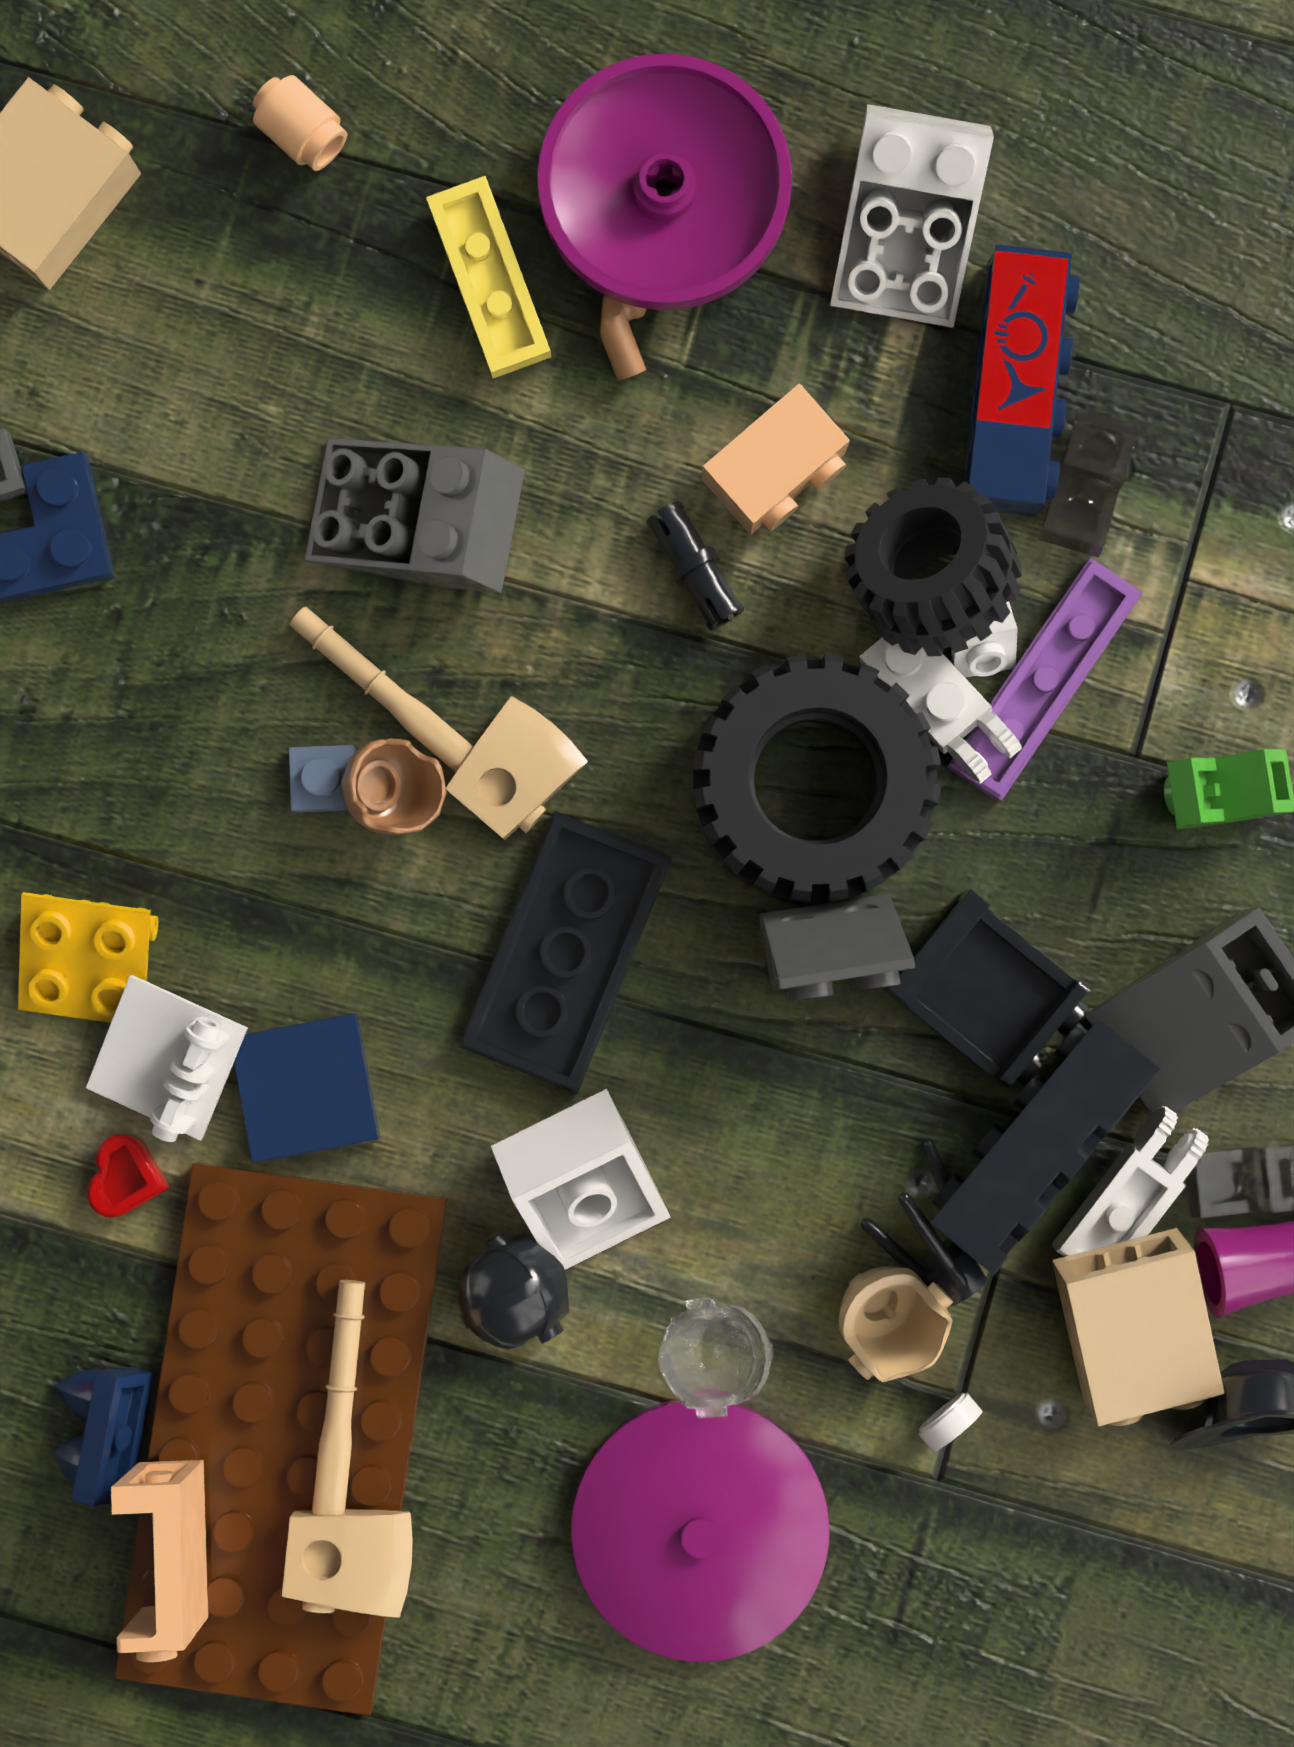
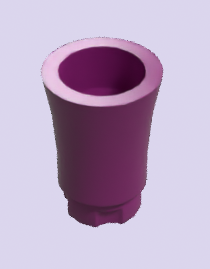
(1244, 1265)

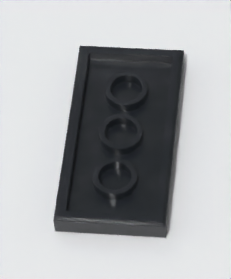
(565, 952)

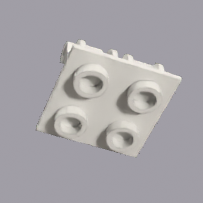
(166, 1059)

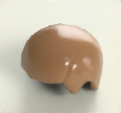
(393, 787)

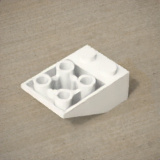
(911, 215)

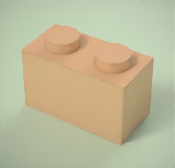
(777, 461)

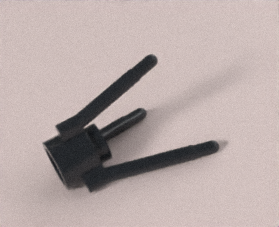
(945, 1262)

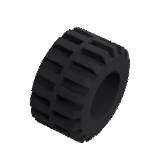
(910, 533)

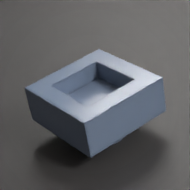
(317, 777)

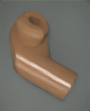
(619, 338)

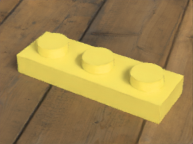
(489, 277)

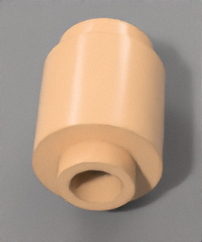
(298, 122)

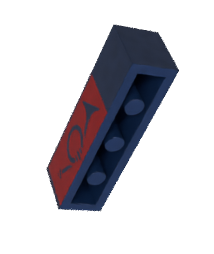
(1018, 377)

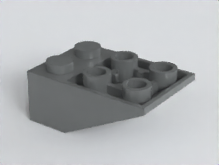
(416, 512)
(832, 943)
(1208, 1010)

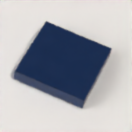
(305, 1088)

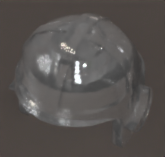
(714, 1356)

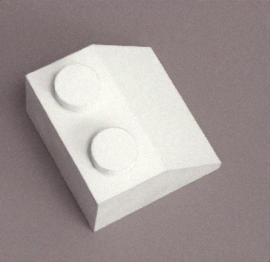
(580, 1180)

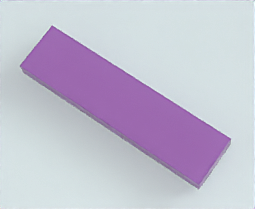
(1052, 671)

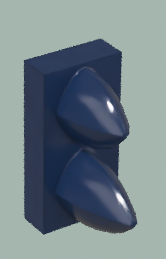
(115, 1415)

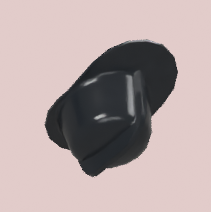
(1254, 1403)

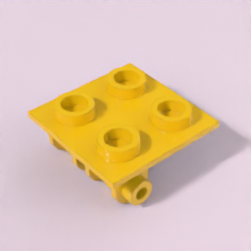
(80, 955)

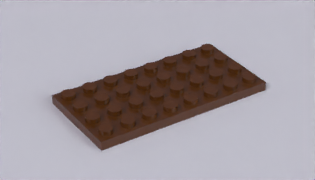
(251, 1400)

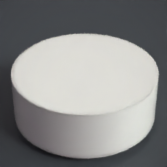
(949, 1421)

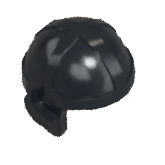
(514, 1292)

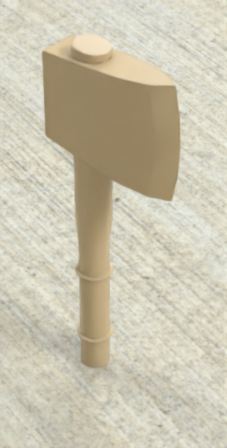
(502, 777)
(337, 1553)

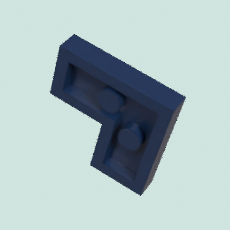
(68, 535)

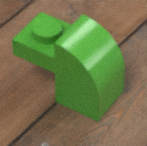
(1229, 788)

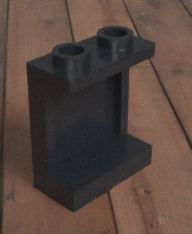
(989, 992)

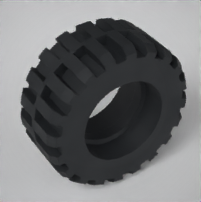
(831, 694)

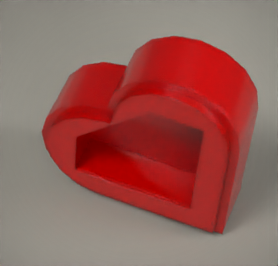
(125, 1176)

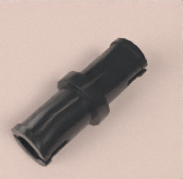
(695, 565)

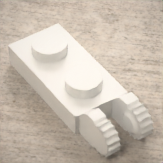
(946, 701)
(1134, 1188)

